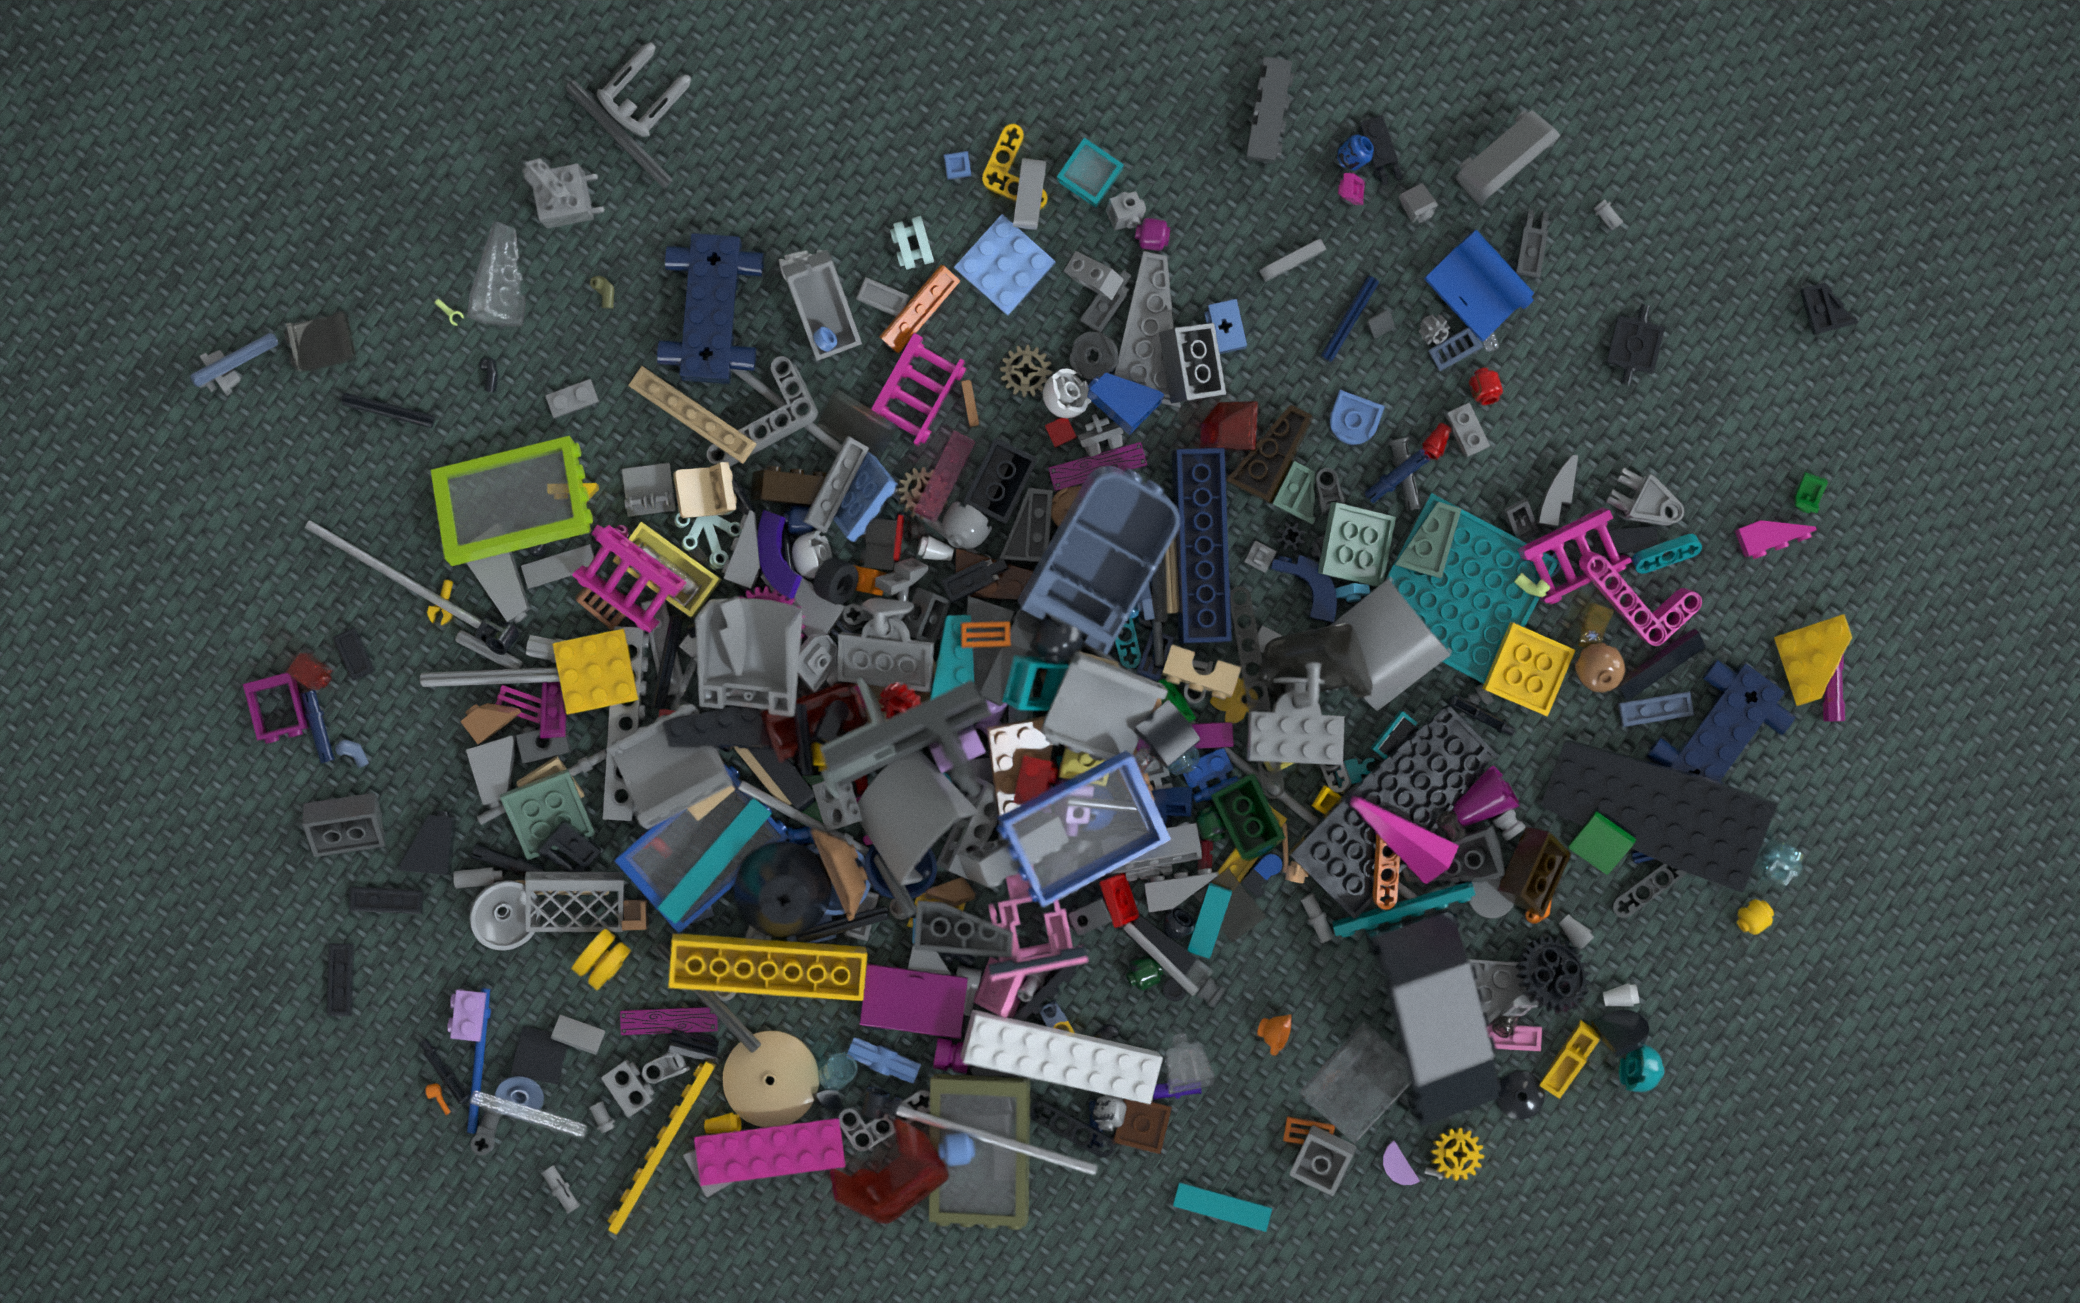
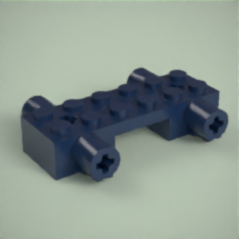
(710, 308)
(1728, 723)

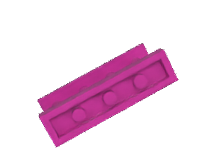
(905, 370)
(1555, 541)
(647, 566)

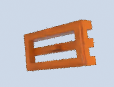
(1006, 634)
(1288, 1128)

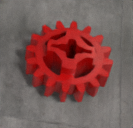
(898, 699)

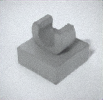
(1260, 557)

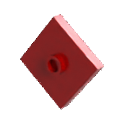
(1119, 899)

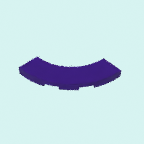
(770, 557)

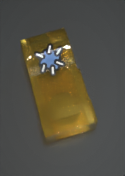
(1594, 625)

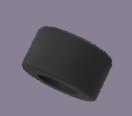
(835, 581)

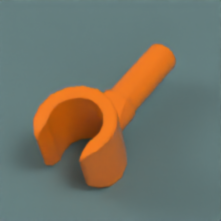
(435, 1090)

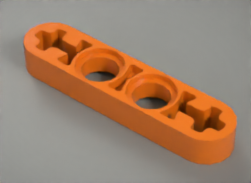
(1380, 864)

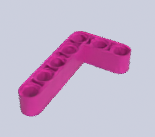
(1633, 604)

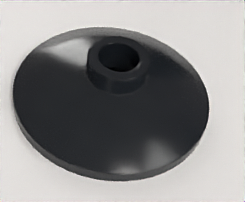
(1510, 1088)

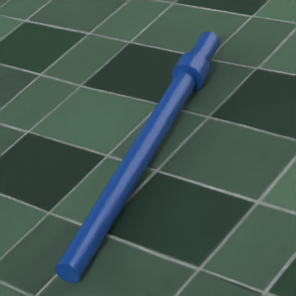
(478, 1066)

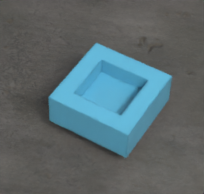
(1352, 592)

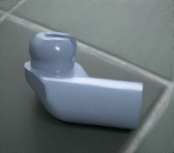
(354, 750)

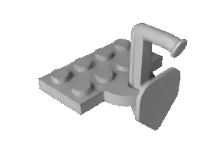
(886, 656)
(1295, 727)

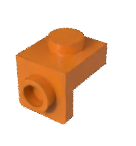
(867, 580)

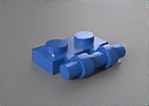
(1210, 766)

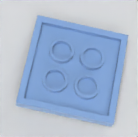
(1004, 265)

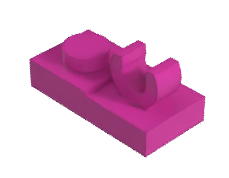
(1352, 188)

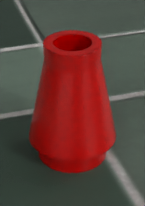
(1437, 441)

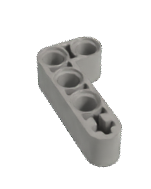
(870, 1127)

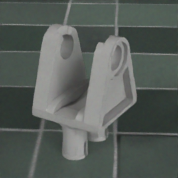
(1648, 501)

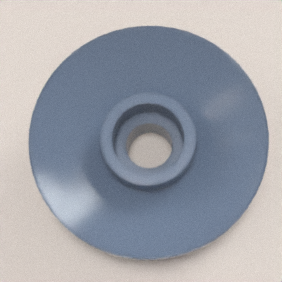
(532, 1092)

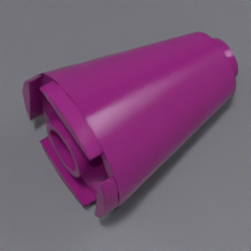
(1485, 798)

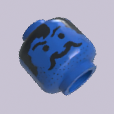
(1355, 152)

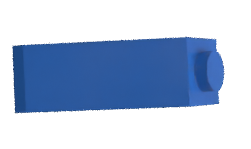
(1124, 400)

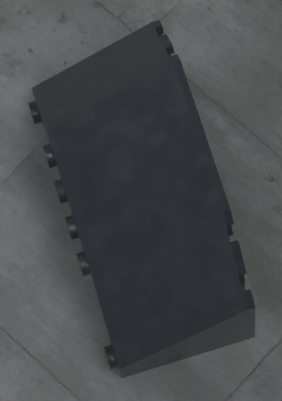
(1437, 1015)

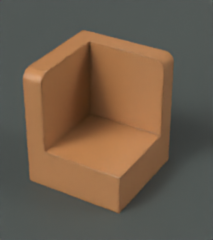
(635, 915)

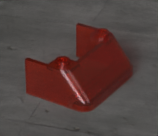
(782, 729)
(899, 1185)

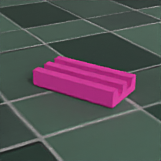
(501, 697)

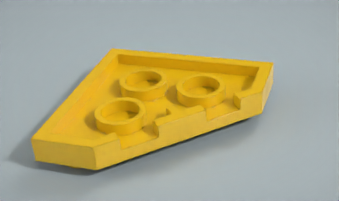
(1812, 656)

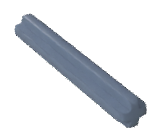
(234, 359)

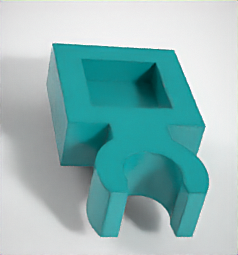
(1354, 770)

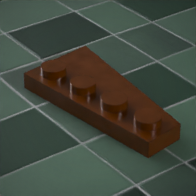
(1010, 583)

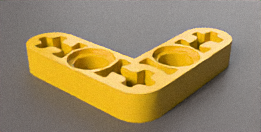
(1002, 169)

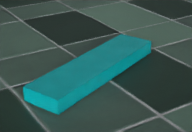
(1222, 1206)

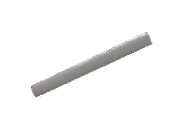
(1161, 959)

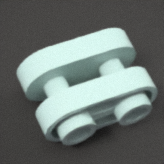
(906, 256)

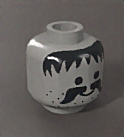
(1109, 1112)

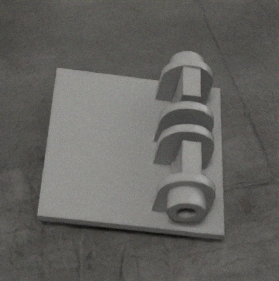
(648, 489)

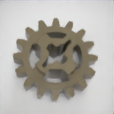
(1014, 371)
(911, 498)

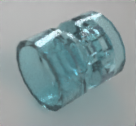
(837, 1071)

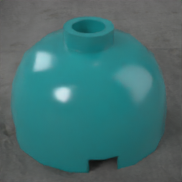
(1641, 1069)

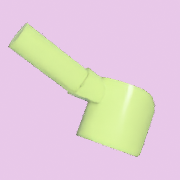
(448, 311)

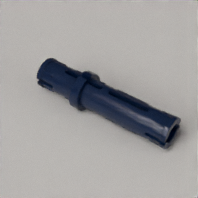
(1390, 481)
(317, 726)

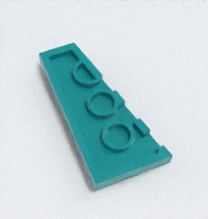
(954, 662)

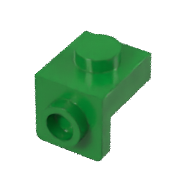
(1809, 493)

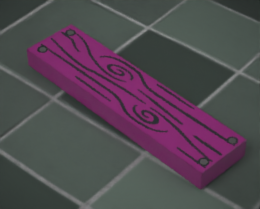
(1077, 471)
(664, 1020)

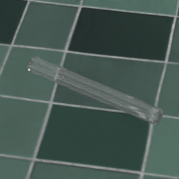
(528, 1114)

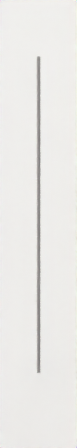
(937, 526)

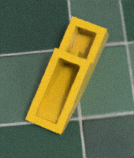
(1570, 1059)

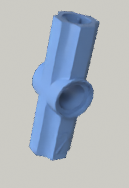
(884, 1060)

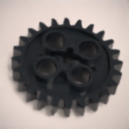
(1535, 965)

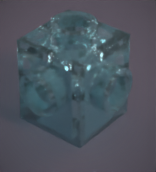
(1784, 863)

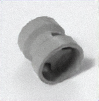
(1509, 824)

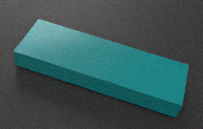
(1209, 921)

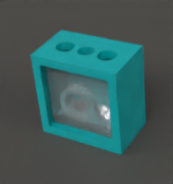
(1090, 172)

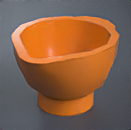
(1275, 1032)

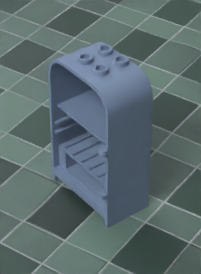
(1103, 555)

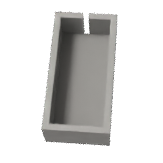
(821, 302)

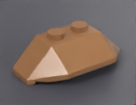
(842, 869)

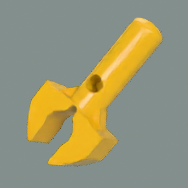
(432, 610)

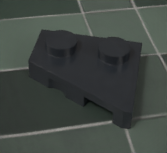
(1824, 309)

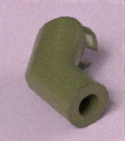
(606, 289)

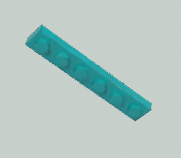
(1413, 906)

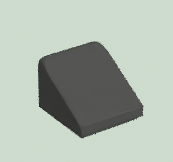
(1380, 323)

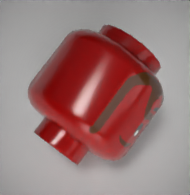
(1485, 386)

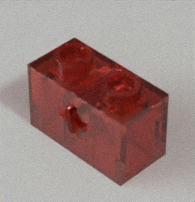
(310, 671)

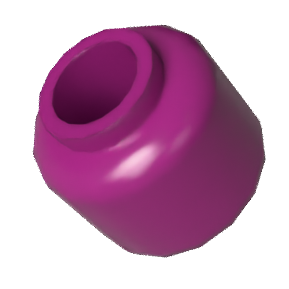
(1153, 234)

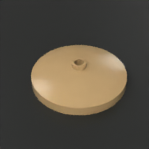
(794, 1075)

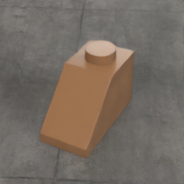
(487, 720)

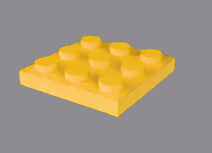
(1528, 669)
(595, 671)

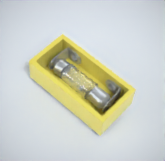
(699, 579)

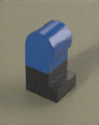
(1260, 873)

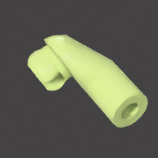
(1530, 587)

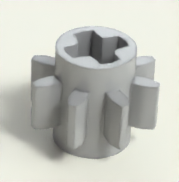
(1434, 329)

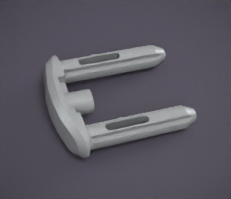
(622, 113)

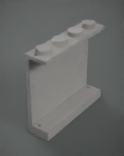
(1099, 708)
(665, 777)

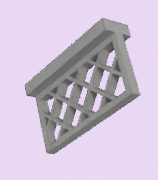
(574, 882)

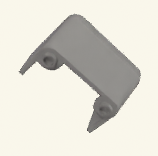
(1506, 156)

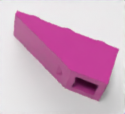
(1766, 534)

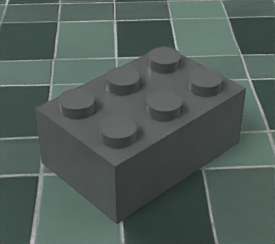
(1192, 363)

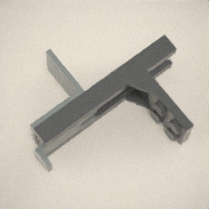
(894, 738)

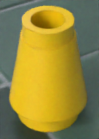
(723, 1124)

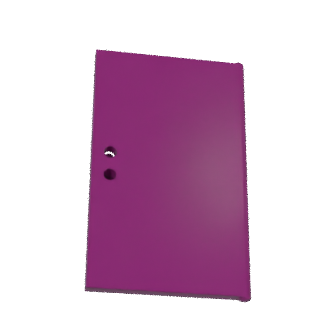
(907, 1003)

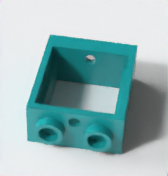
(1021, 680)

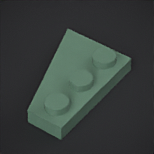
(1432, 542)

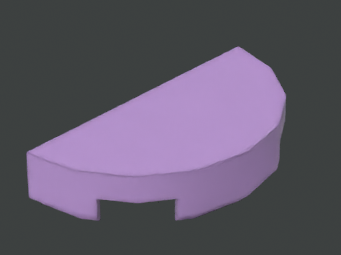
(1397, 1166)

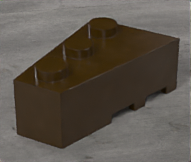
(785, 486)

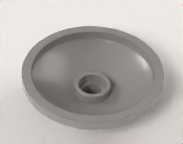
(507, 928)

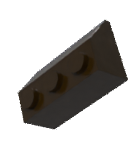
(1534, 871)

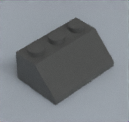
(343, 825)

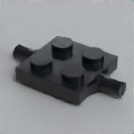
(1635, 344)

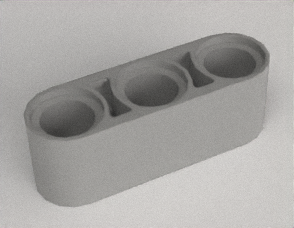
(1029, 194)

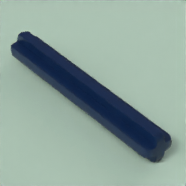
(1350, 318)

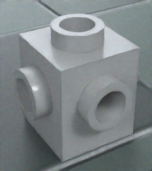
(1125, 210)

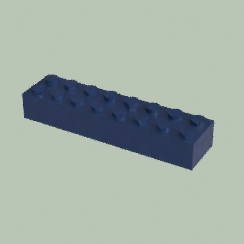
(1202, 545)

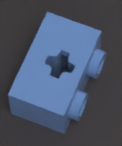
(1228, 312)

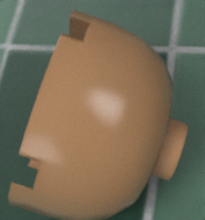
(1600, 667)

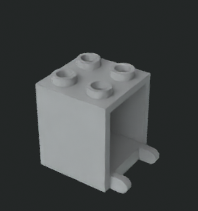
(572, 208)

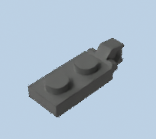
(1103, 309)

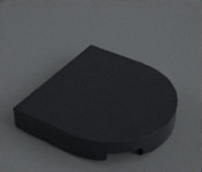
(1622, 1031)

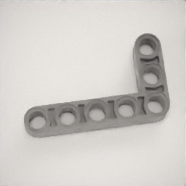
(771, 421)

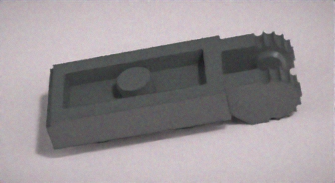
(1532, 247)

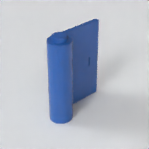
(1483, 282)

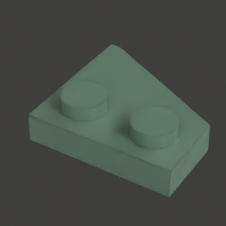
(1297, 492)

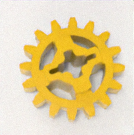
(1456, 1163)

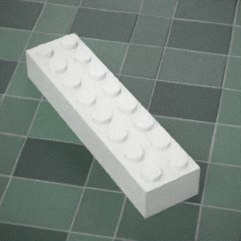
(1061, 1057)

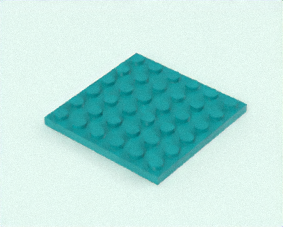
(1476, 592)

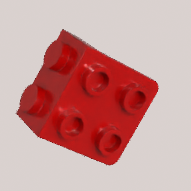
(1034, 779)

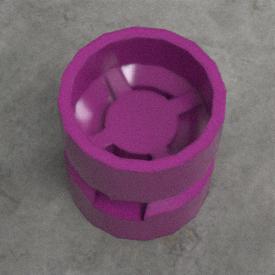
(948, 1056)

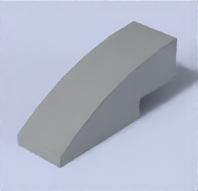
(1558, 492)
(734, 633)

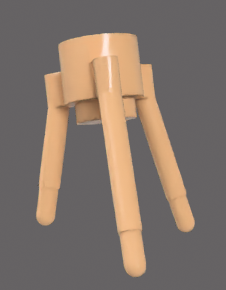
(1294, 871)

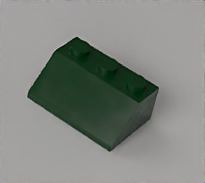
(1248, 817)

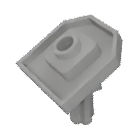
(817, 660)

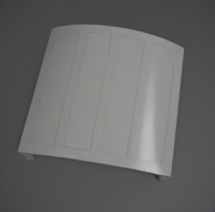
(1393, 642)
(769, 662)
(908, 811)

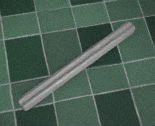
(483, 677)

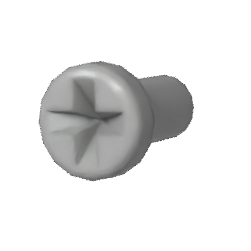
(1430, 1171)

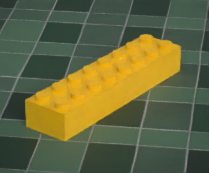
(767, 967)

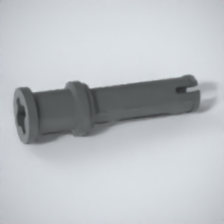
(1401, 454)

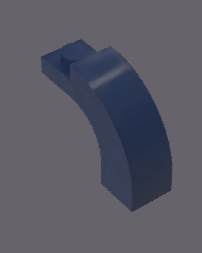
(1321, 586)

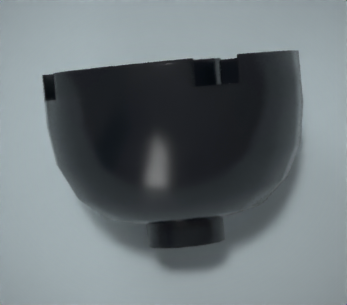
(1056, 642)

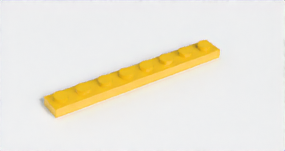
(655, 1154)

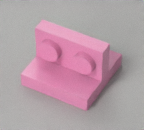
(999, 995)

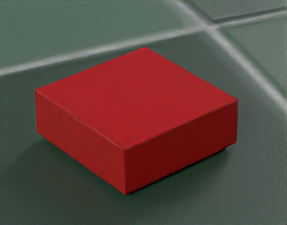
(1060, 431)

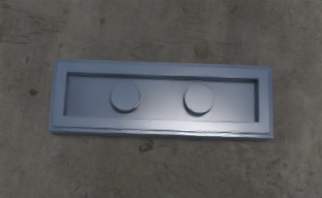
(1655, 709)

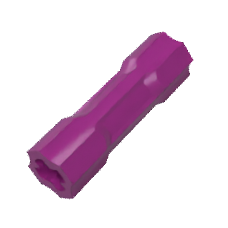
(1834, 704)

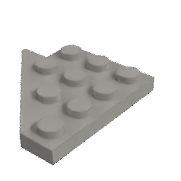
(1497, 985)

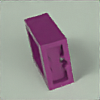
(255, 711)

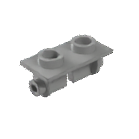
(538, 174)

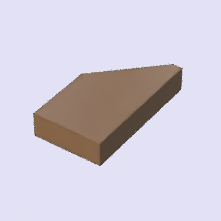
(970, 403)
(952, 892)

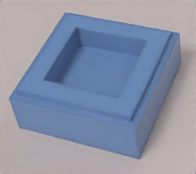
(957, 165)

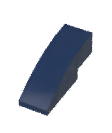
(1173, 802)

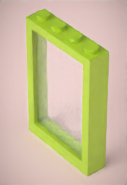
(511, 500)

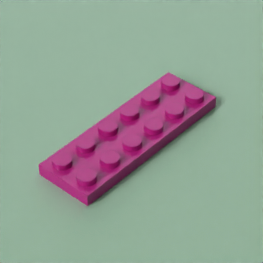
(769, 1151)

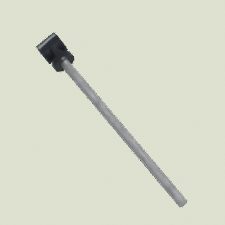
(498, 637)
(877, 1104)

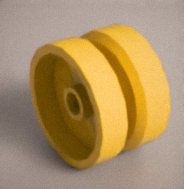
(601, 959)

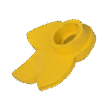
(1234, 706)

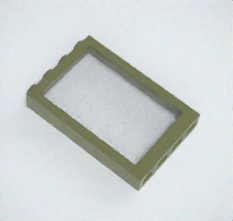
(996, 1181)

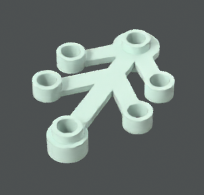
(707, 523)

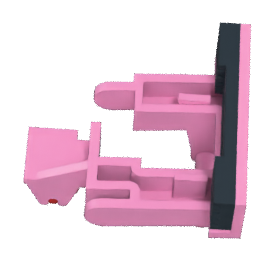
(1058, 932)

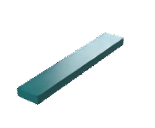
(714, 860)

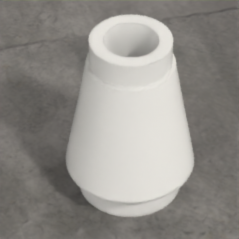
(934, 549)
(1622, 996)

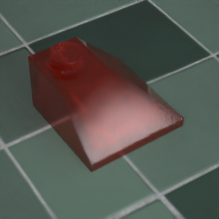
(1230, 426)

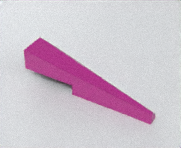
(1420, 849)

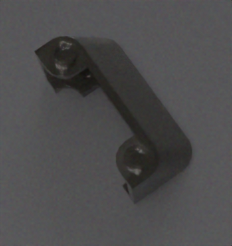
(1332, 647)

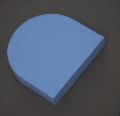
(1354, 418)

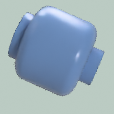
(957, 1149)

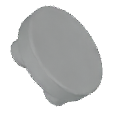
(1489, 900)

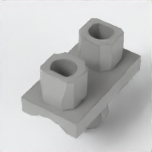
(226, 380)
(1102, 431)

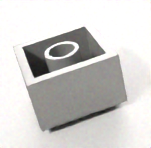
(1322, 1160)

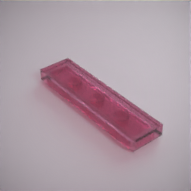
(944, 476)

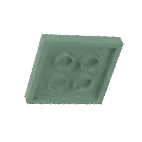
(1356, 544)
(542, 806)

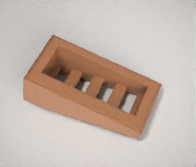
(595, 611)

